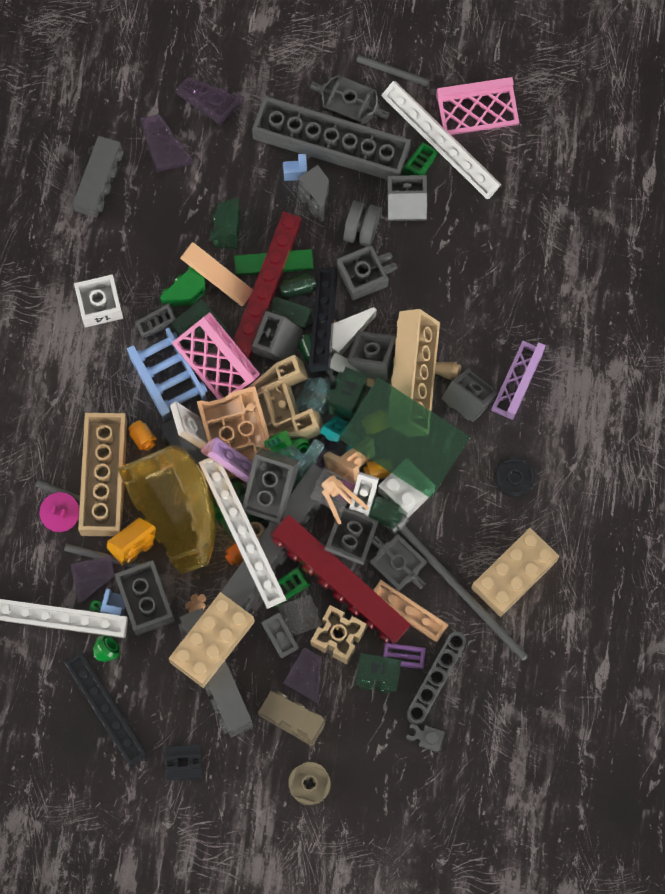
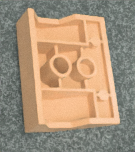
(236, 422)

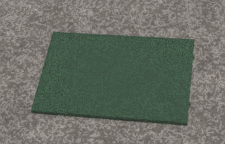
(404, 437)

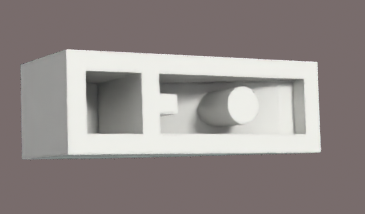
(347, 329)
(365, 490)

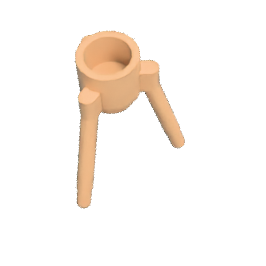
(333, 487)

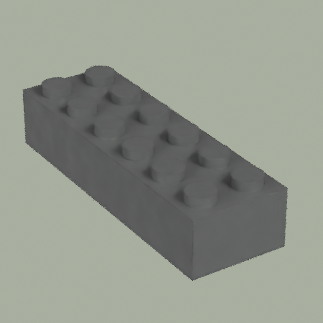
(223, 688)

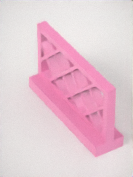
(472, 90)
(225, 345)

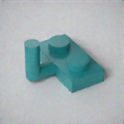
(334, 429)

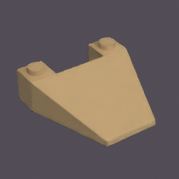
(279, 402)

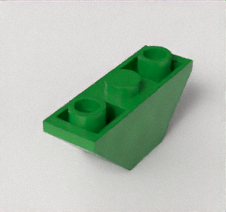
(186, 289)

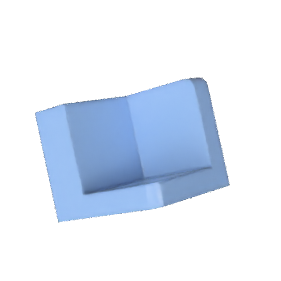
(295, 169)
(112, 603)

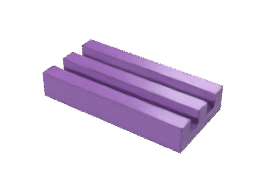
(405, 656)

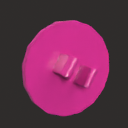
(59, 512)

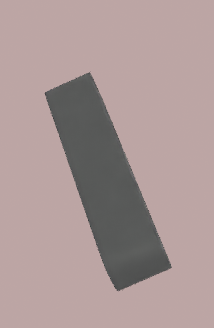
(437, 668)

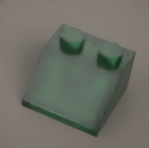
(226, 224)

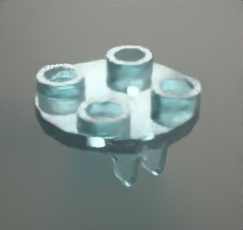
(314, 395)

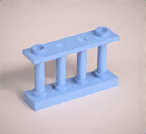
(157, 389)

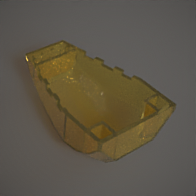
(177, 502)

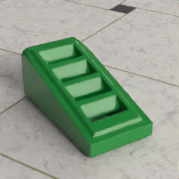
(410, 169)
(298, 588)

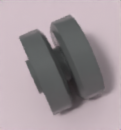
(360, 223)

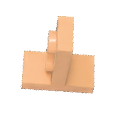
(347, 464)

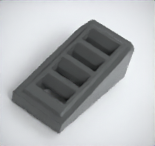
(161, 312)

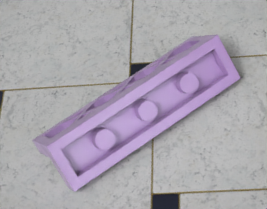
(526, 378)
(228, 458)

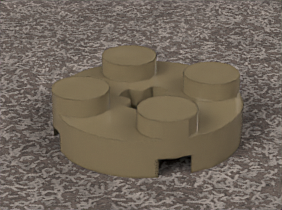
(314, 794)

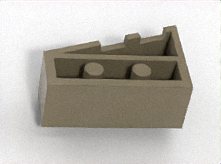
(292, 717)

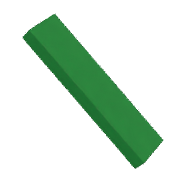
(251, 264)

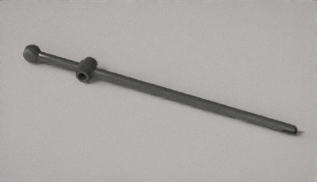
(456, 585)

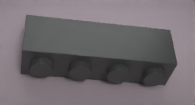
(97, 177)

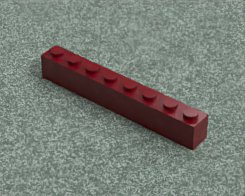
(267, 281)
(339, 579)

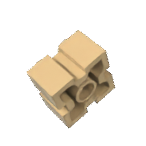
(334, 622)

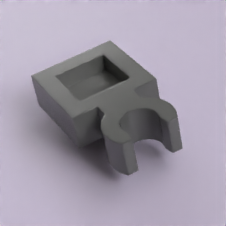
(429, 738)

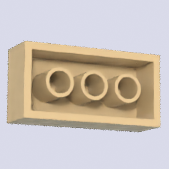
(515, 572)
(211, 640)

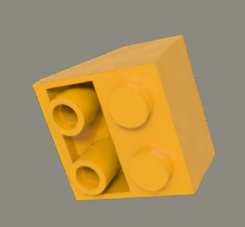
(131, 541)

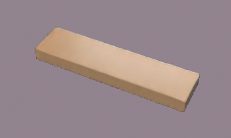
(217, 274)
(412, 612)

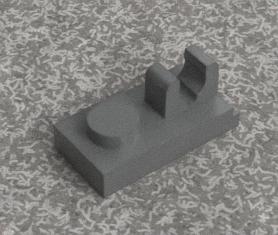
(279, 635)

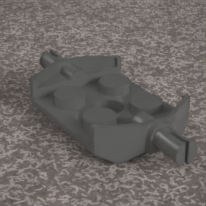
(360, 109)

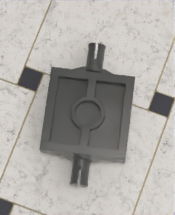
(398, 562)

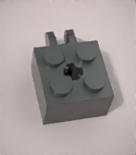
(373, 276)

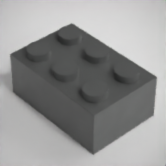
(144, 597)

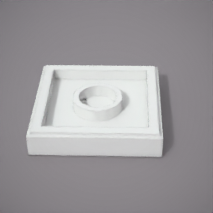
(189, 425)

